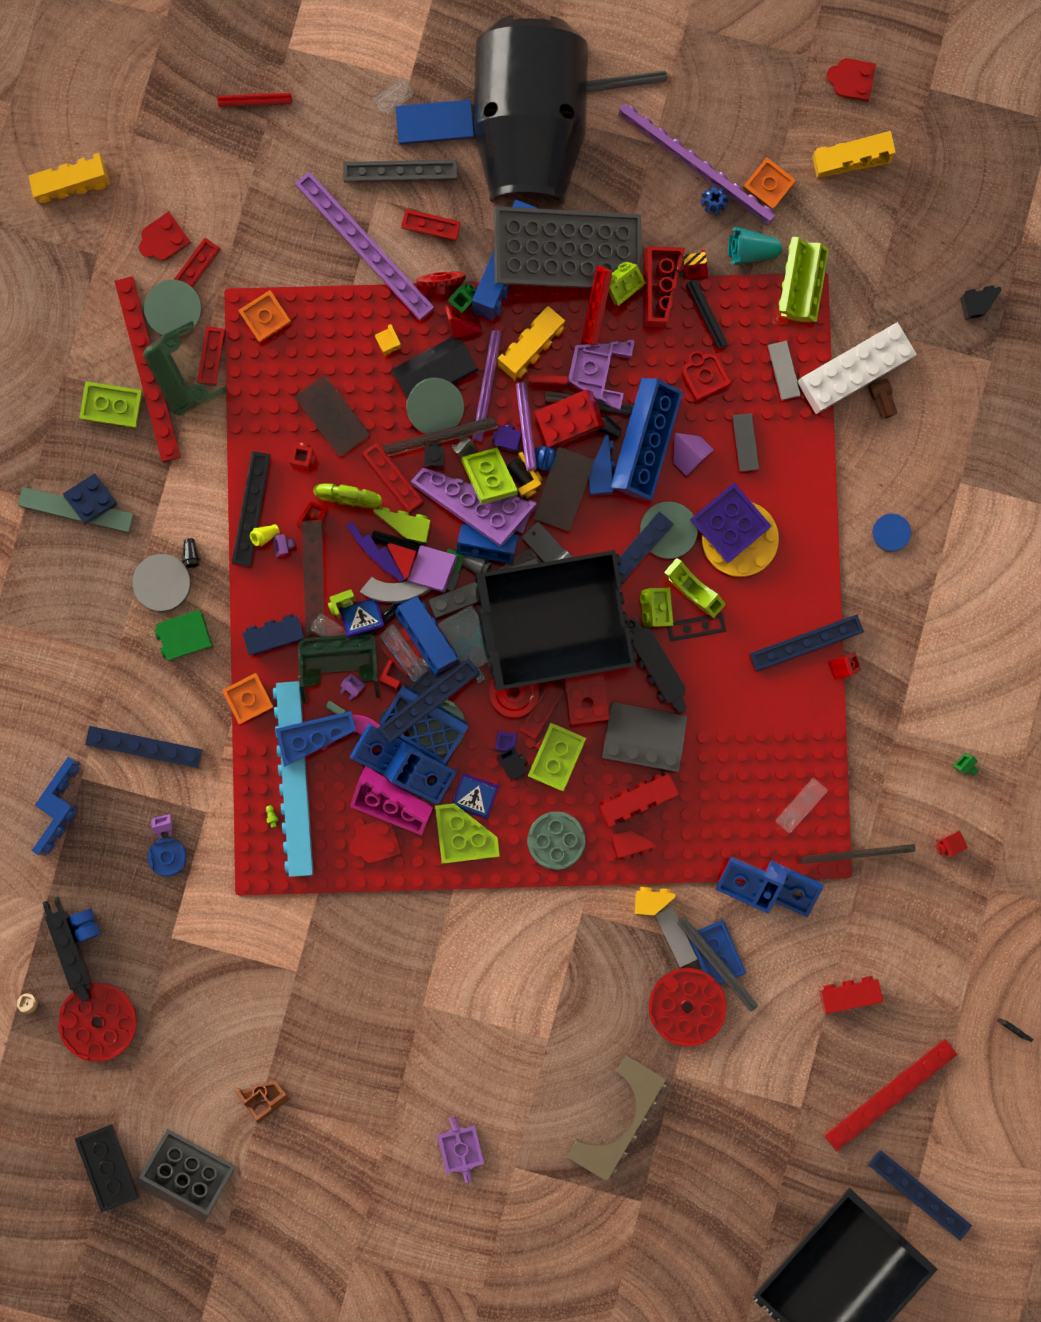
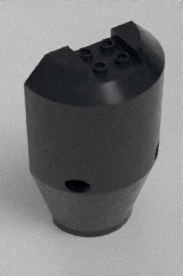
(530, 82)

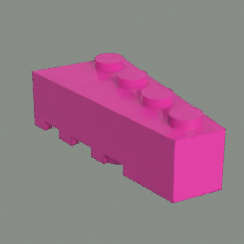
(390, 802)

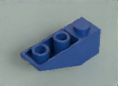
(601, 473)

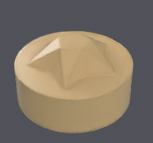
(27, 1003)

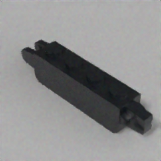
(657, 666)
(68, 950)

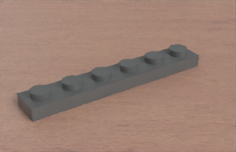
(400, 171)
(459, 598)

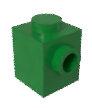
(463, 296)

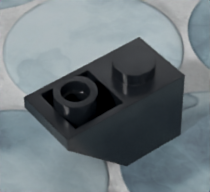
(977, 303)

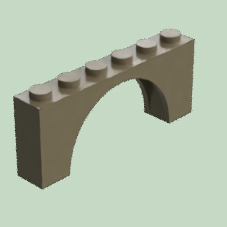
(603, 1158)

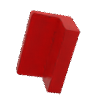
(387, 680)

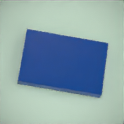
(719, 940)

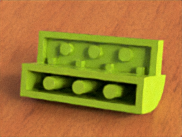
(803, 280)

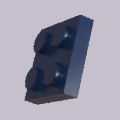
(89, 499)

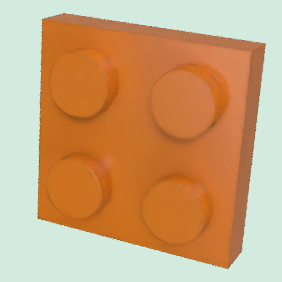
(769, 183)
(264, 316)
(247, 698)

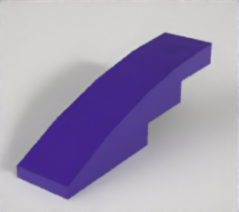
(380, 557)

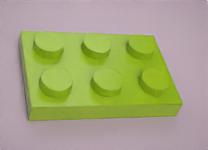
(111, 404)
(489, 476)
(556, 757)

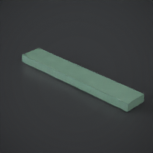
(59, 506)

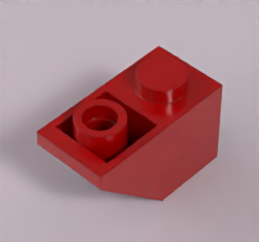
(629, 843)
(951, 844)

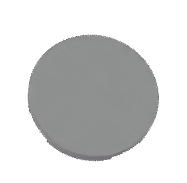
(161, 582)

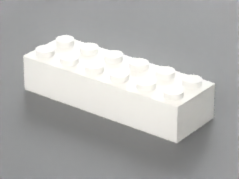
(856, 368)

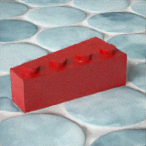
(661, 276)
(639, 800)

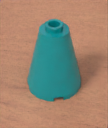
(751, 246)

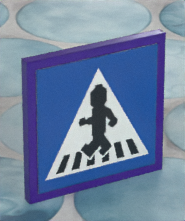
(361, 617)
(475, 795)

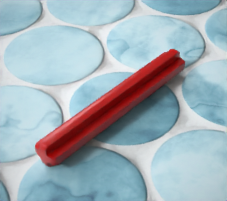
(254, 99)

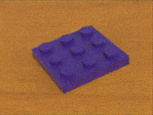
(730, 523)

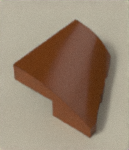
(262, 1099)

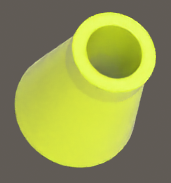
(262, 535)

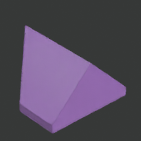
(689, 452)

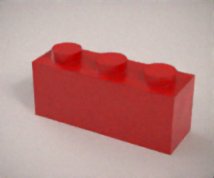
(850, 995)

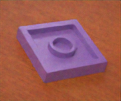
(432, 569)

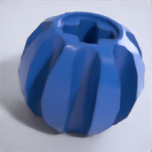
(714, 206)
(545, 457)

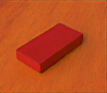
(547, 380)

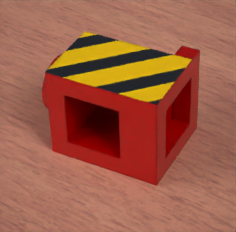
(695, 265)

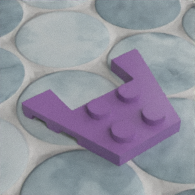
(591, 367)

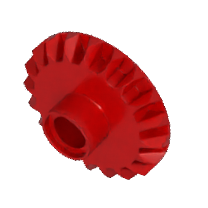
(441, 281)
(514, 706)

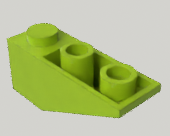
(409, 527)

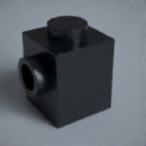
(434, 456)
(513, 764)

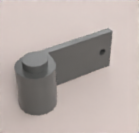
(544, 544)

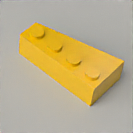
(69, 179)

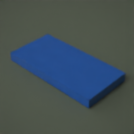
(434, 122)

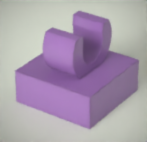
(282, 545)
(352, 685)
(162, 824)

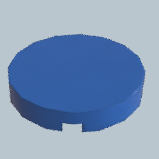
(891, 532)
(167, 857)

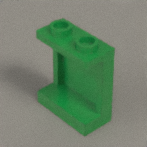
(183, 635)

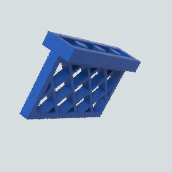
(439, 713)

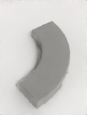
(392, 592)

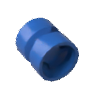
(84, 925)

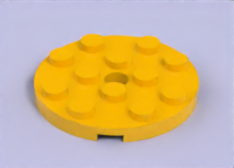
(753, 558)

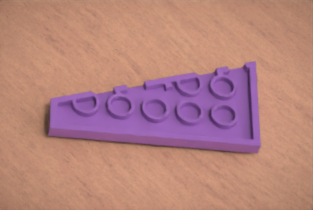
(493, 520)

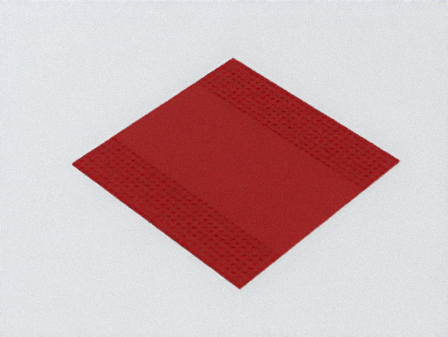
(747, 732)

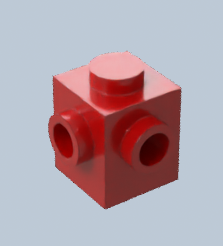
(302, 456)

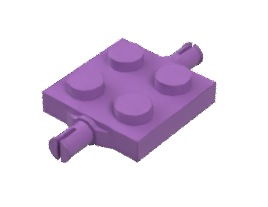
(460, 1149)

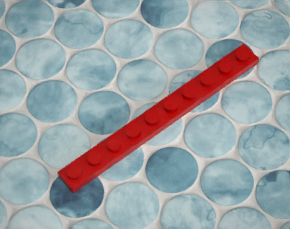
(139, 341)

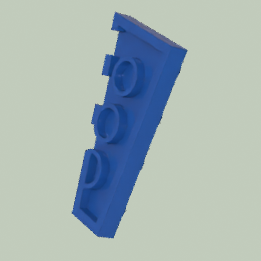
(307, 737)

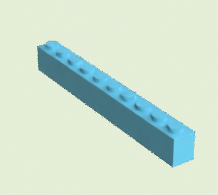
(294, 787)

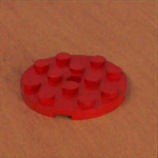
(681, 1026)
(98, 1043)

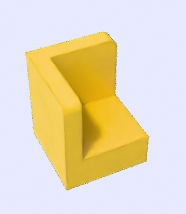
(388, 341)

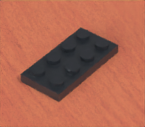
(106, 1168)

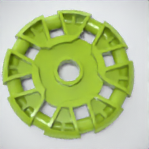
(347, 495)

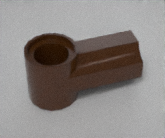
(882, 394)

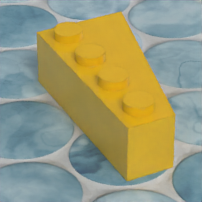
(854, 155)
(531, 343)

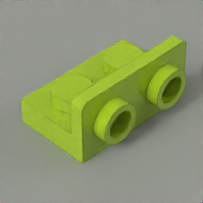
(625, 282)
(342, 599)
(656, 607)

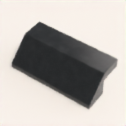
(446, 361)

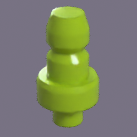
(272, 819)

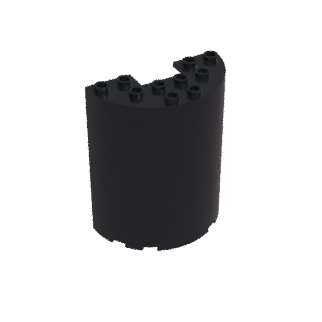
(554, 620)
(846, 1270)

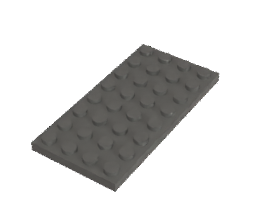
(562, 245)

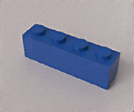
(426, 635)

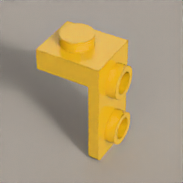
(530, 488)

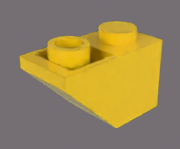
(651, 902)

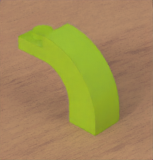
(694, 589)

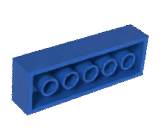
(489, 295)
(646, 439)

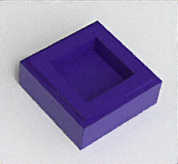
(505, 741)

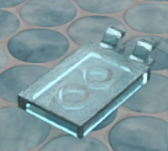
(465, 637)

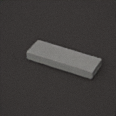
(784, 370)
(676, 937)

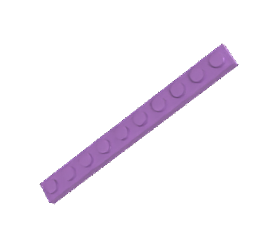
(690, 159)
(364, 246)

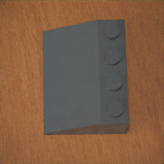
(644, 737)
(185, 1175)

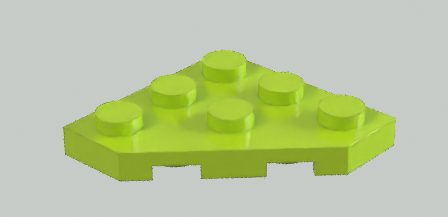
(462, 836)

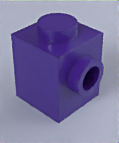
(507, 438)

